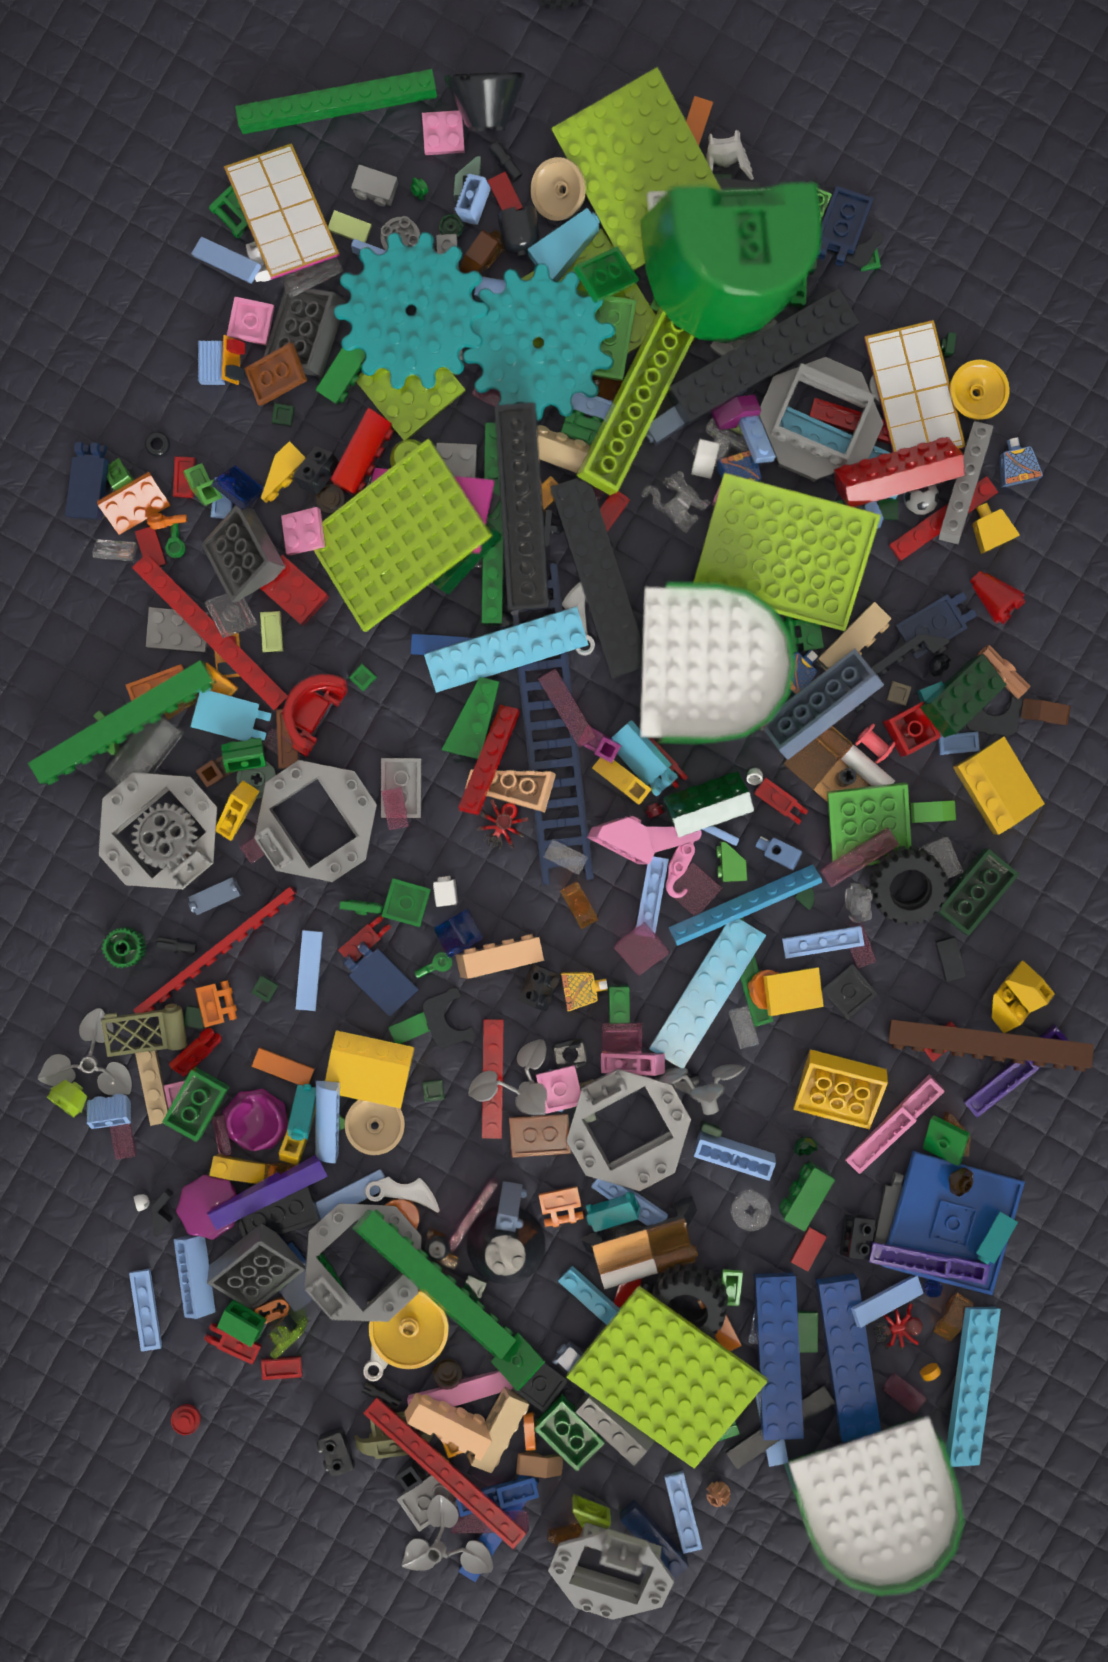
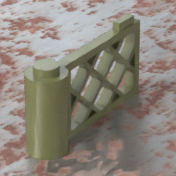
(170, 1024)

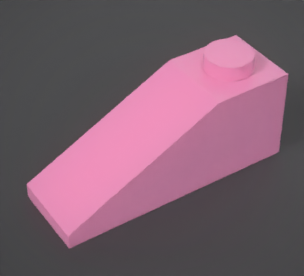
(637, 1063)

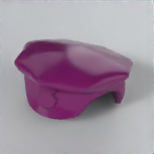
(256, 1120)
(198, 1199)

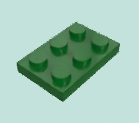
(606, 274)

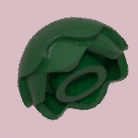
(451, 220)
(805, 1146)

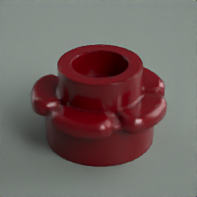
(654, 810)

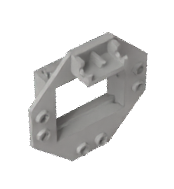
(807, 456)
(350, 799)
(128, 802)
(648, 1162)
(329, 1293)
(603, 1593)

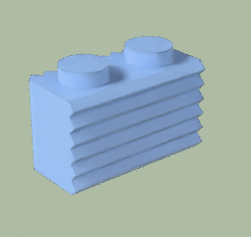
(472, 199)
(210, 362)
(108, 1111)

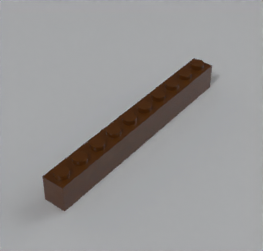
(990, 1044)

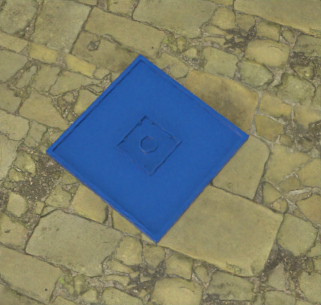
(942, 1223)

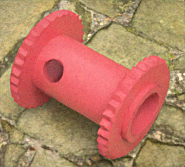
(875, 743)

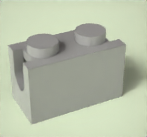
(374, 186)

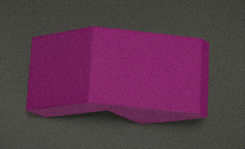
(730, 413)
(603, 746)

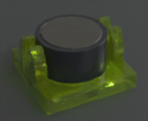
(285, 1333)

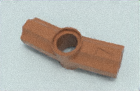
(1007, 671)

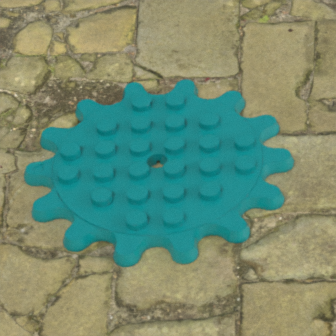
(443, 314)
(569, 334)

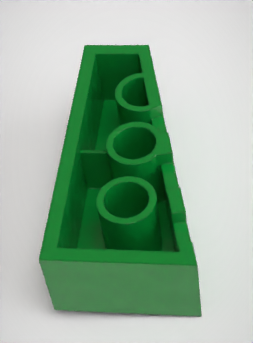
(474, 721)

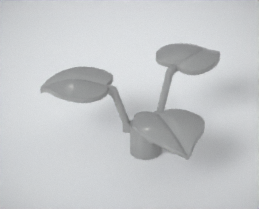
(114, 1078)
(704, 1094)
(531, 1095)
(422, 1557)

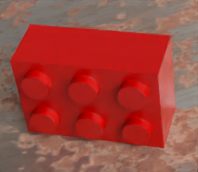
(295, 593)

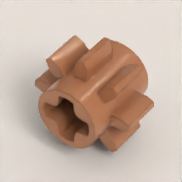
(718, 1494)

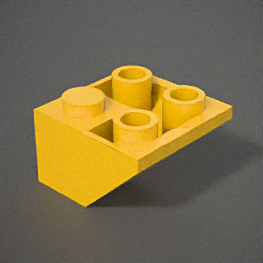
(1029, 987)
(1007, 1009)

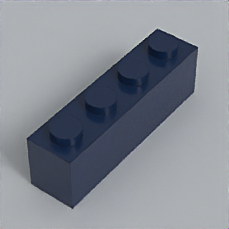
(645, 1528)

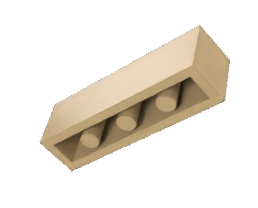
(561, 450)
(856, 636)
(501, 1425)

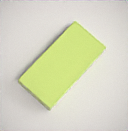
(349, 227)
(271, 631)

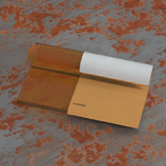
(827, 756)
(644, 1253)

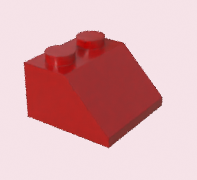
(911, 730)

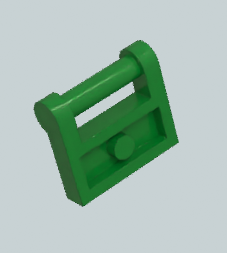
(229, 198)

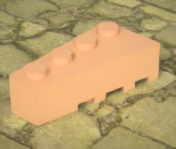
(522, 788)
(499, 957)
(449, 1424)

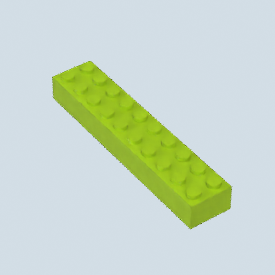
(635, 405)

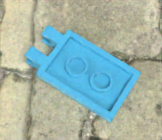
(228, 716)
(644, 758)

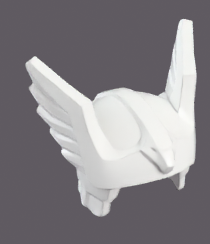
(727, 152)

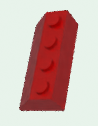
(362, 453)

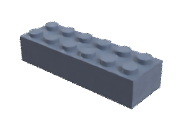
(822, 703)

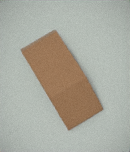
(539, 1466)

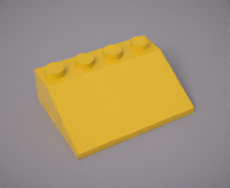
(999, 786)
(370, 1068)
(840, 1089)

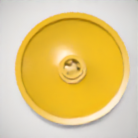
(412, 1335)

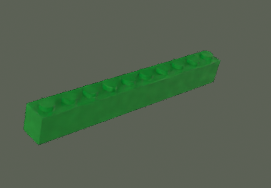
(336, 101)
(493, 560)
(122, 722)
(434, 1283)

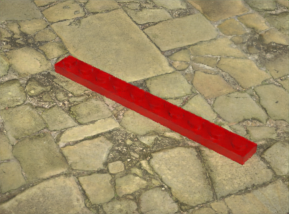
(207, 629)
(223, 946)
(445, 1472)

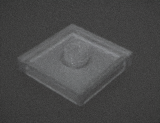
(230, 616)
(946, 856)

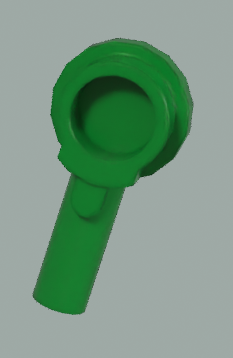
(175, 547)
(440, 962)

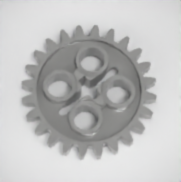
(151, 826)

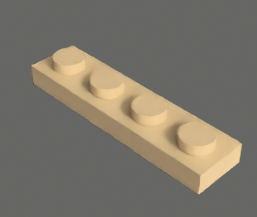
(152, 1086)

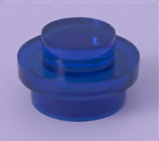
(932, 1288)

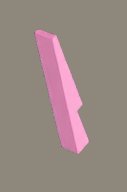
(895, 1123)
(469, 1389)

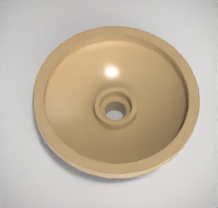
(548, 189)
(372, 1141)

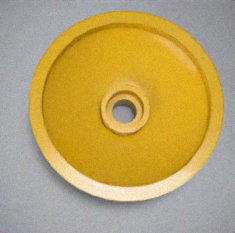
(988, 382)

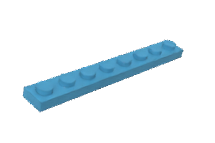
(745, 904)

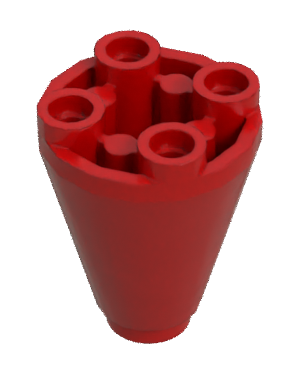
(997, 596)

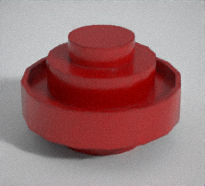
(185, 1419)

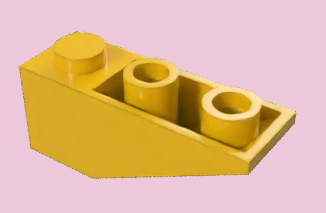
(281, 471)
(622, 779)

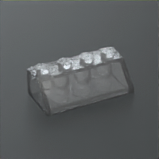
(145, 750)

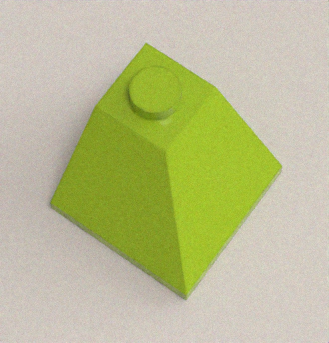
(590, 1512)

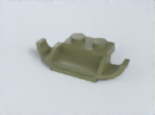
(381, 1445)

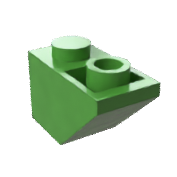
(732, 864)

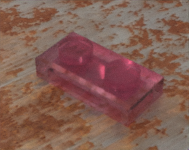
(395, 808)
(904, 1393)

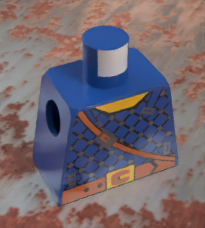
(739, 465)
(803, 671)

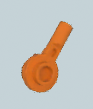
(160, 521)

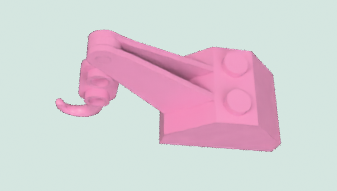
(640, 843)

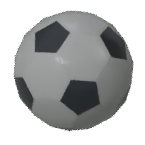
(922, 500)

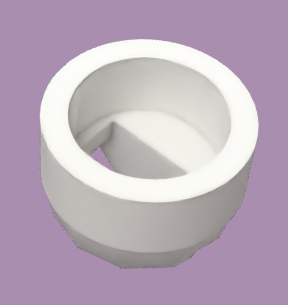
(754, 776)
(141, 1201)

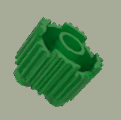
(133, 941)

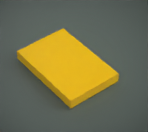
(793, 991)

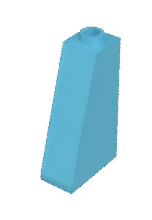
(565, 244)

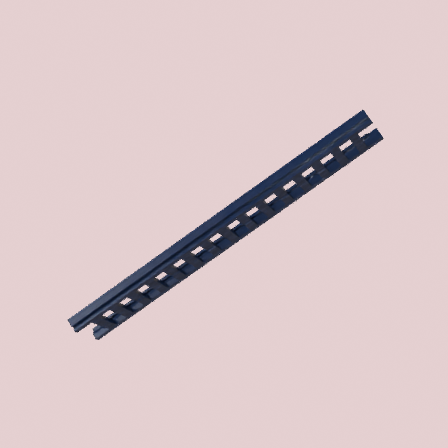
(531, 746)

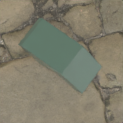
(472, 167)

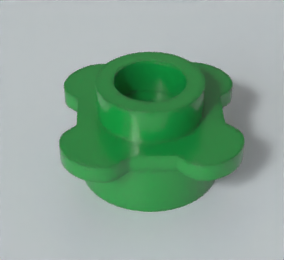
(419, 188)

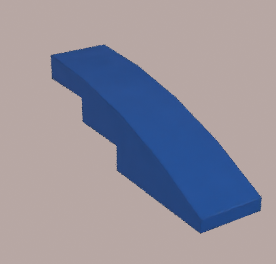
(426, 643)
(506, 1494)

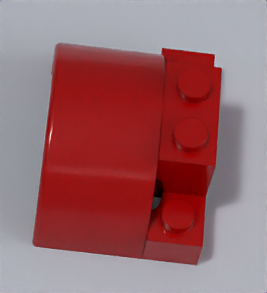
(307, 707)

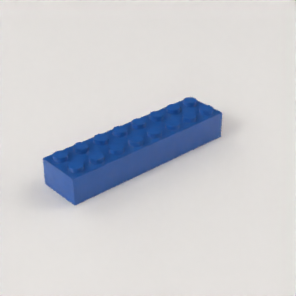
(778, 1356)
(848, 1358)

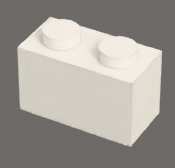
(445, 891)

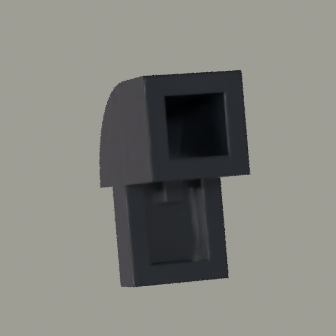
(411, 1474)

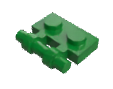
(810, 634)

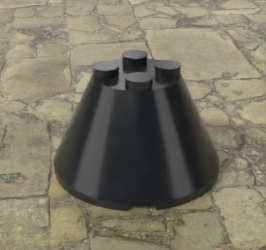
(485, 97)
(503, 1254)

